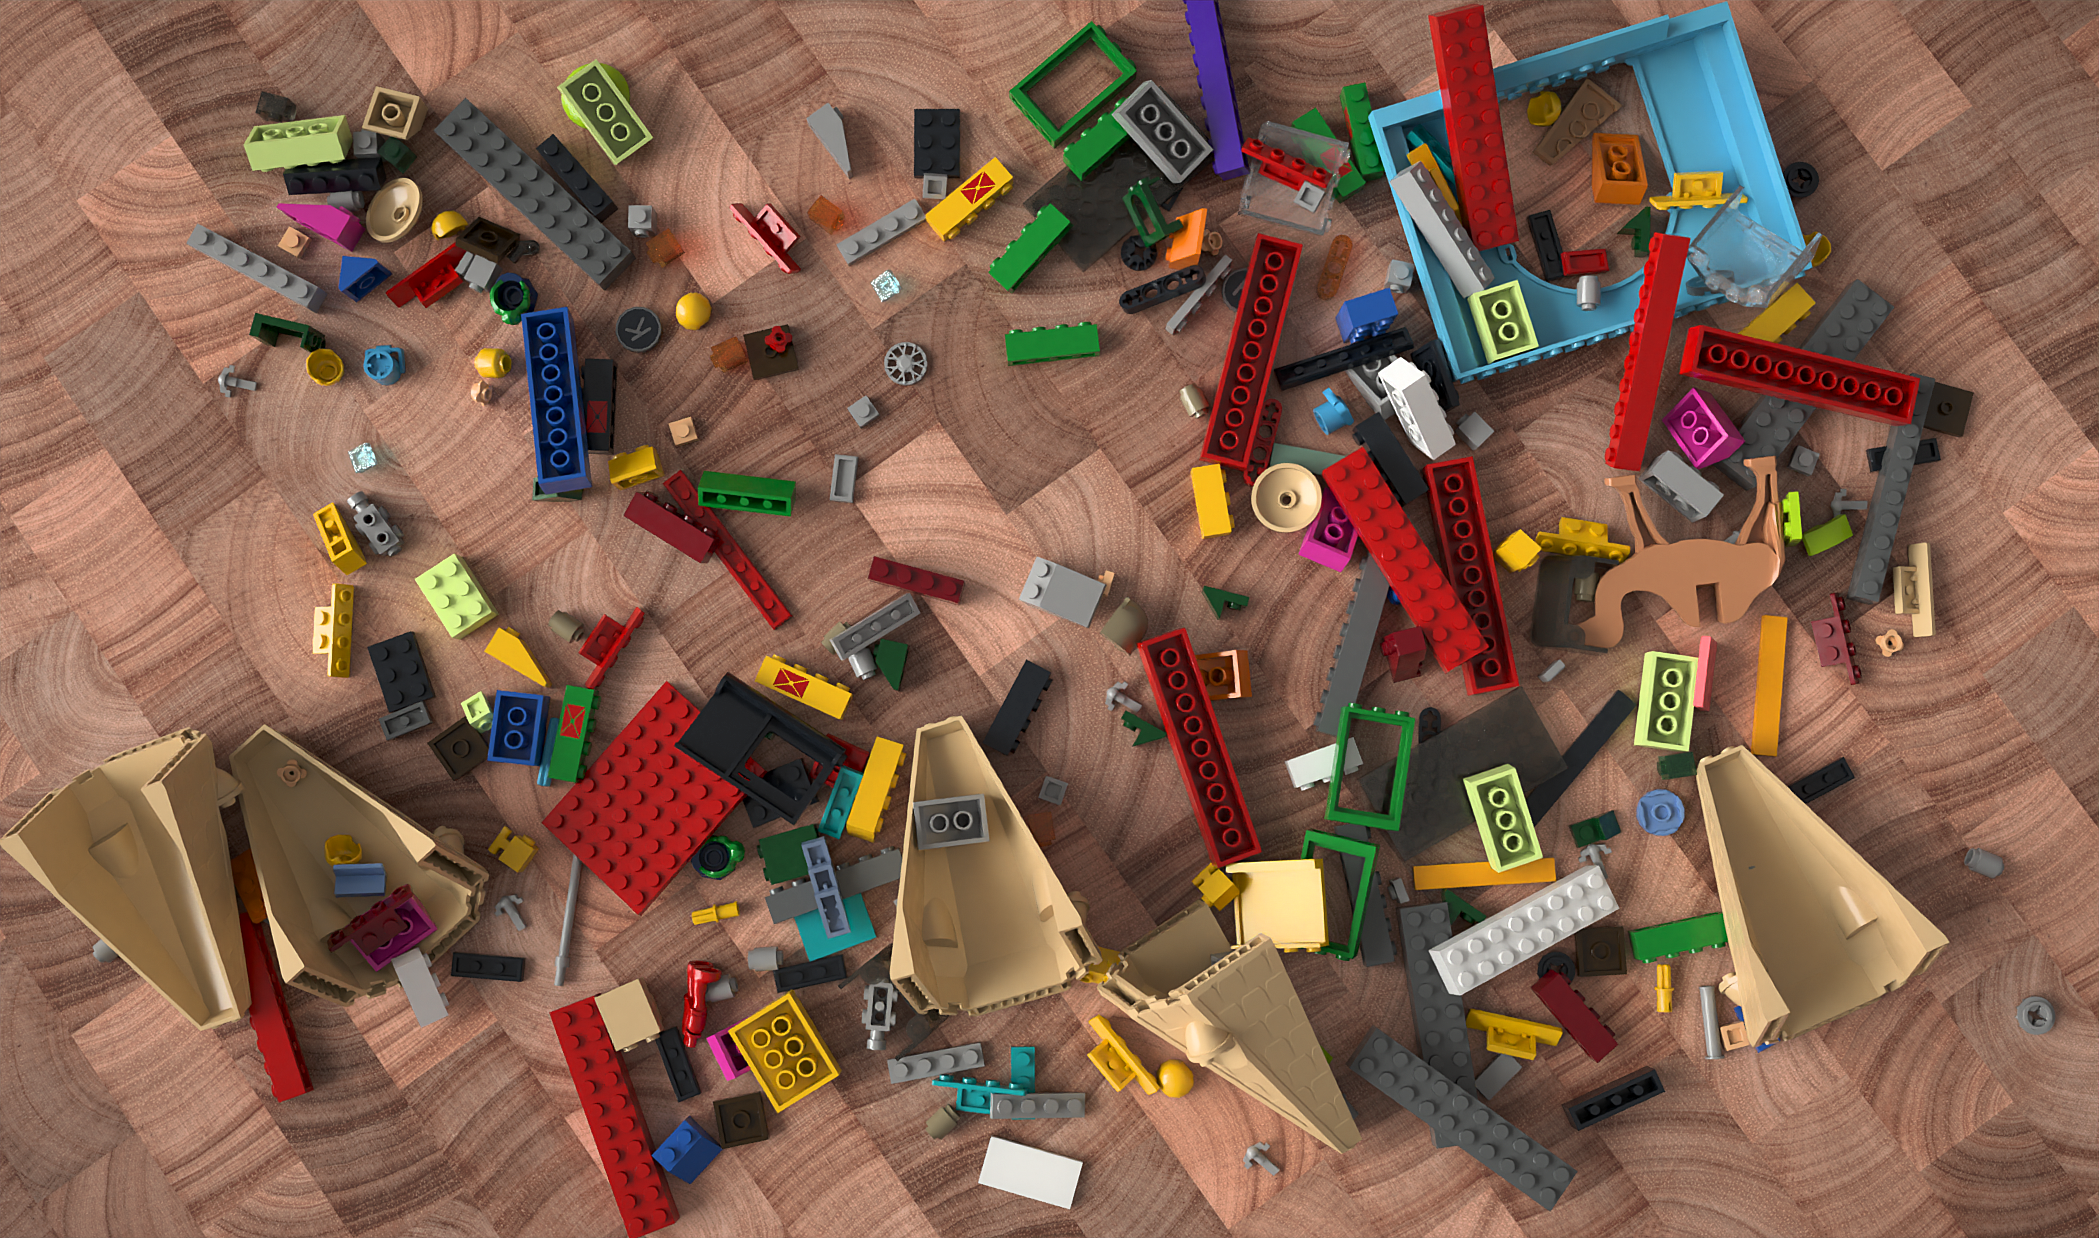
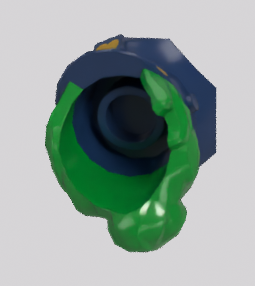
(513, 297)
(718, 857)

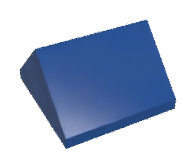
(361, 276)

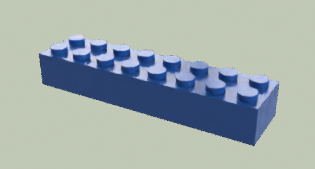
(556, 401)

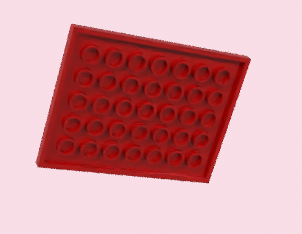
(645, 804)

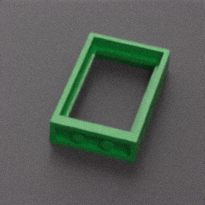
(1038, 118)
(1364, 818)
(1355, 847)

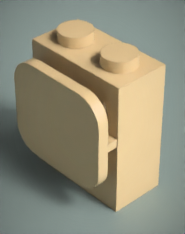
(630, 1015)

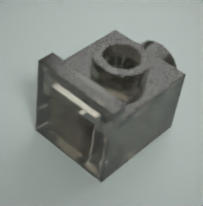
(275, 108)

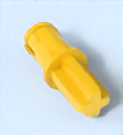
(715, 913)
(1664, 988)

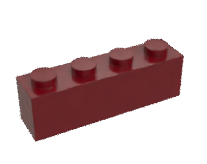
(672, 527)
(916, 580)
(1574, 1015)

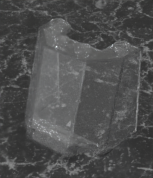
(1274, 202)
(1746, 258)

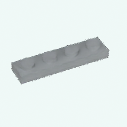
(881, 232)
(1194, 303)
(875, 626)
(936, 1062)
(1038, 1105)

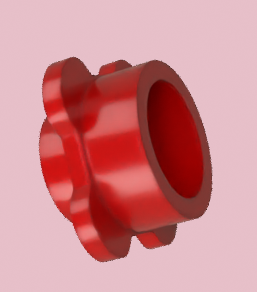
(776, 345)

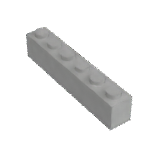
(1442, 229)
(256, 268)

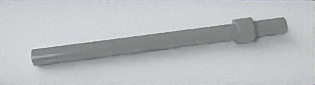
(562, 960)

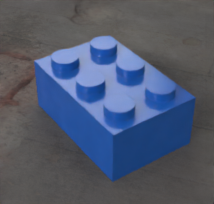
(1366, 316)
(518, 728)

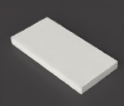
(1030, 1172)

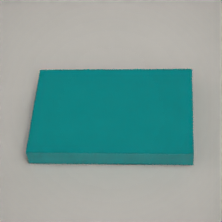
(814, 933)

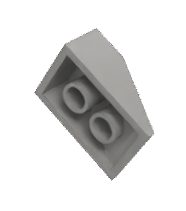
(1371, 387)
(1062, 592)
(951, 821)

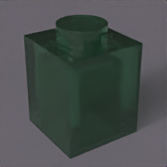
(397, 154)
(1676, 765)

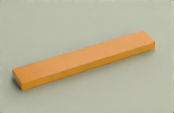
(1769, 685)
(1481, 874)

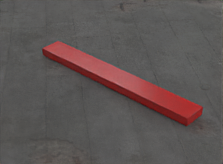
(730, 552)

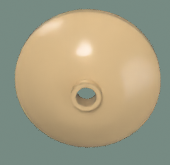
(394, 210)
(1281, 482)

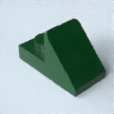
(1640, 228)
(1217, 597)
(1147, 731)
(1595, 829)
(1458, 905)

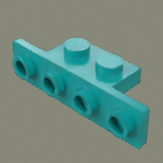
(976, 1096)

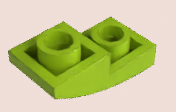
(1827, 535)

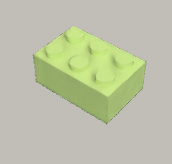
(1502, 322)
(456, 596)

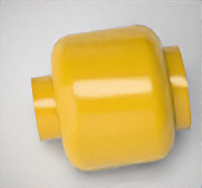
(493, 363)

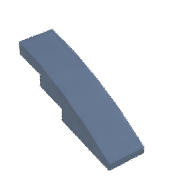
(826, 887)

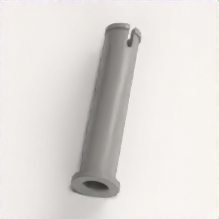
(1710, 1022)

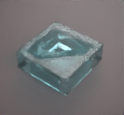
(886, 285)
(362, 458)

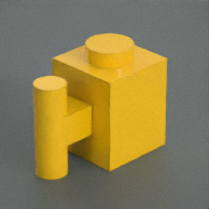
(516, 852)
(1217, 887)

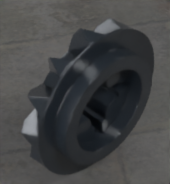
(1805, 172)
(1136, 262)
(1556, 959)

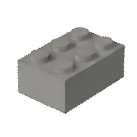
(1681, 486)

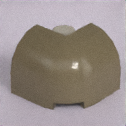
(1126, 626)

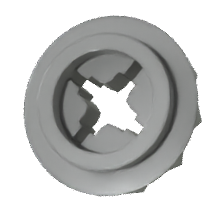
(2044, 1010)

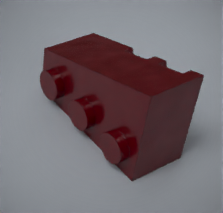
(1404, 652)

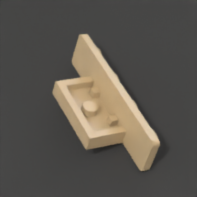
(1915, 590)

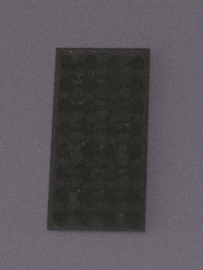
(1097, 202)
(1435, 790)

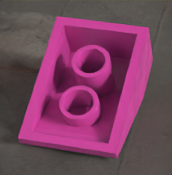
(332, 223)
(1330, 535)
(727, 1053)

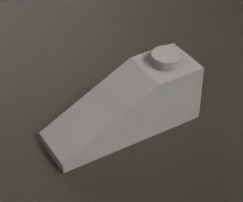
(829, 129)

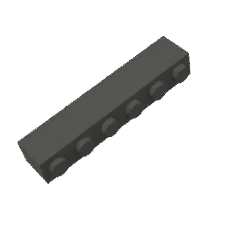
(852, 880)
(1375, 937)

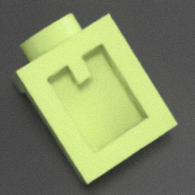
(478, 712)

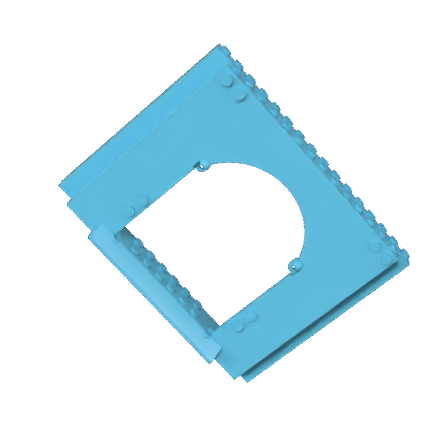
(1702, 121)

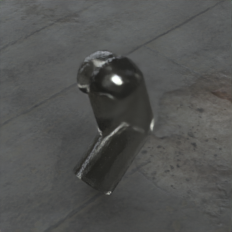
(523, 247)

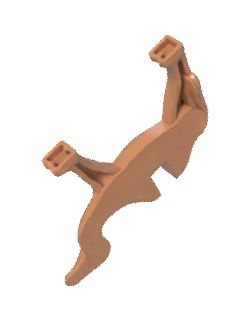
(1678, 568)

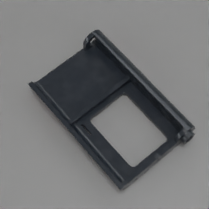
(734, 727)

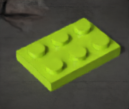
(1792, 520)

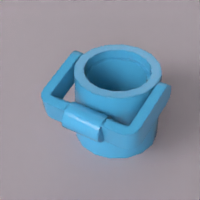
(382, 366)
(1333, 413)

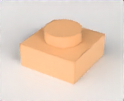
(294, 242)
(683, 431)
(1106, 579)
(1733, 1035)

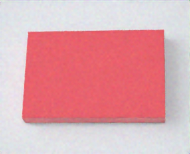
(1705, 673)

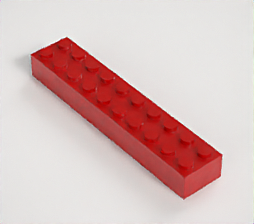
(1474, 125)
(1251, 352)
(1799, 375)
(1404, 560)
(1471, 569)
(1199, 747)
(615, 1119)

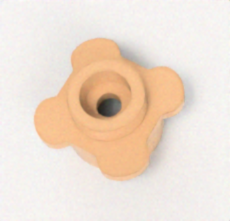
(1211, 242)
(481, 392)
(1896, 643)
(284, 773)

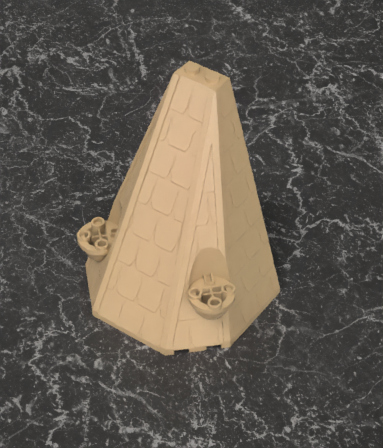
(149, 869)
(298, 885)
(982, 918)
(1812, 920)
(1232, 1018)

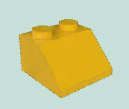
(635, 468)

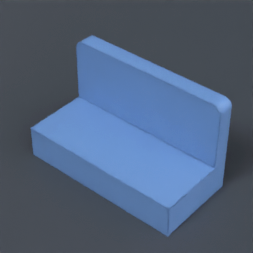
(360, 880)

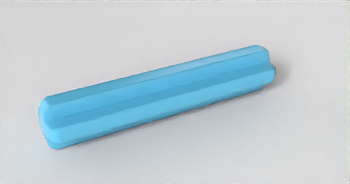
(543, 779)

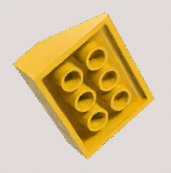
(785, 1051)

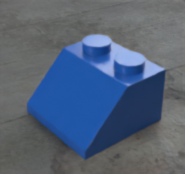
(687, 1151)

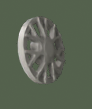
(905, 363)

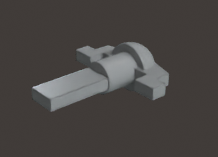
(225, 380)
(1839, 504)
(1113, 693)
(1593, 850)
(506, 902)
(1254, 1152)

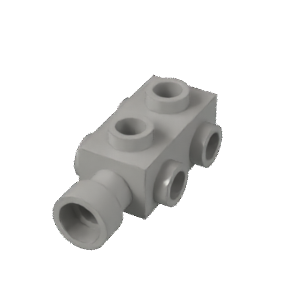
(378, 527)
(875, 1005)

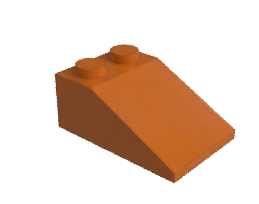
(1617, 169)
(1187, 241)
(1226, 674)

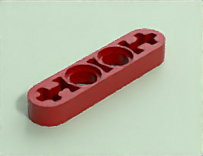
(1264, 443)

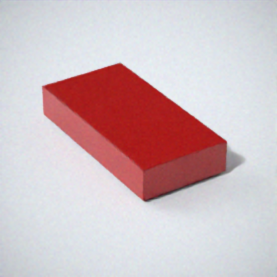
(1584, 262)

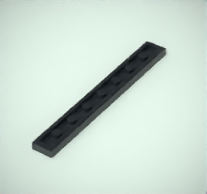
(1580, 754)

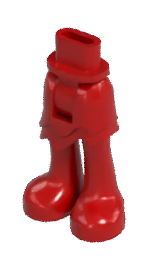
(695, 1010)

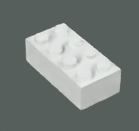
(1417, 407)

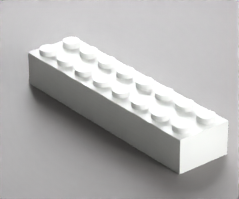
(1523, 929)

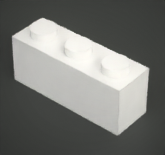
(1319, 763)
(421, 986)

